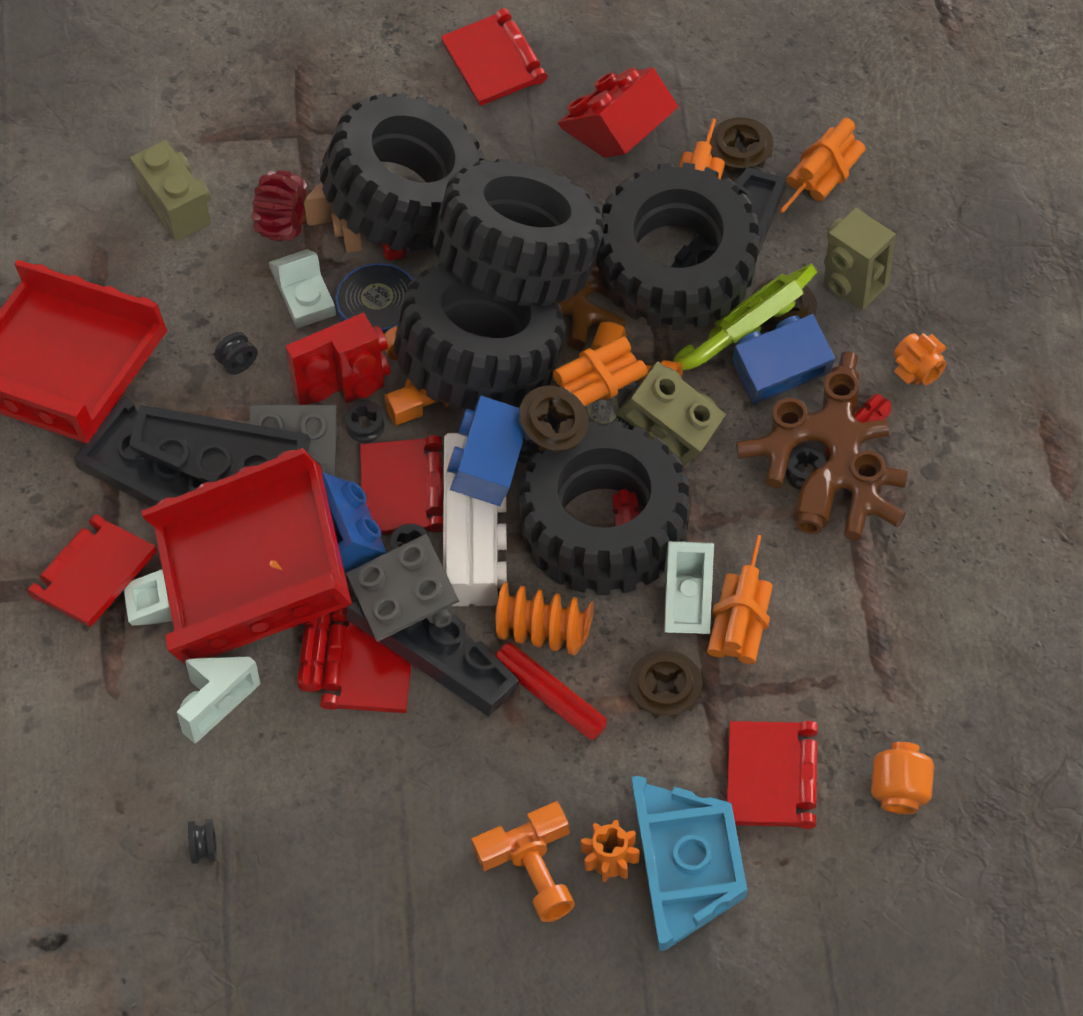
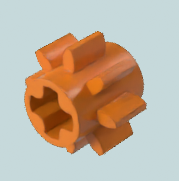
(920, 359)
(610, 863)

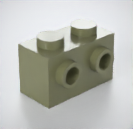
(171, 190)
(858, 258)
(672, 412)

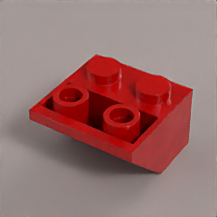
(619, 111)

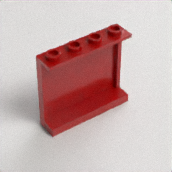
(71, 349)
(220, 550)

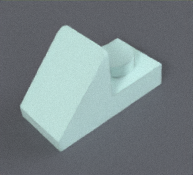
(303, 287)
(688, 587)
(222, 687)

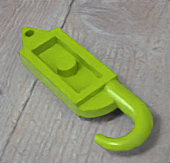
(771, 300)

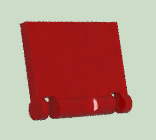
(493, 57)
(404, 483)
(92, 571)
(363, 671)
(772, 773)

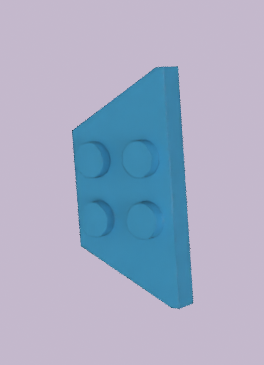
(688, 858)

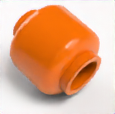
(902, 778)

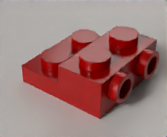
(339, 359)

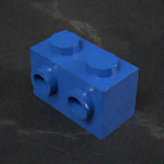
(782, 358)
(489, 451)
(353, 524)

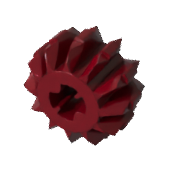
(279, 205)

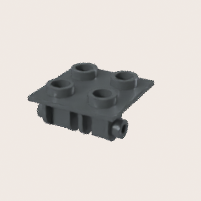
(315, 420)
(404, 589)

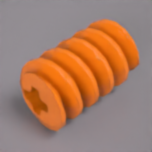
(542, 620)

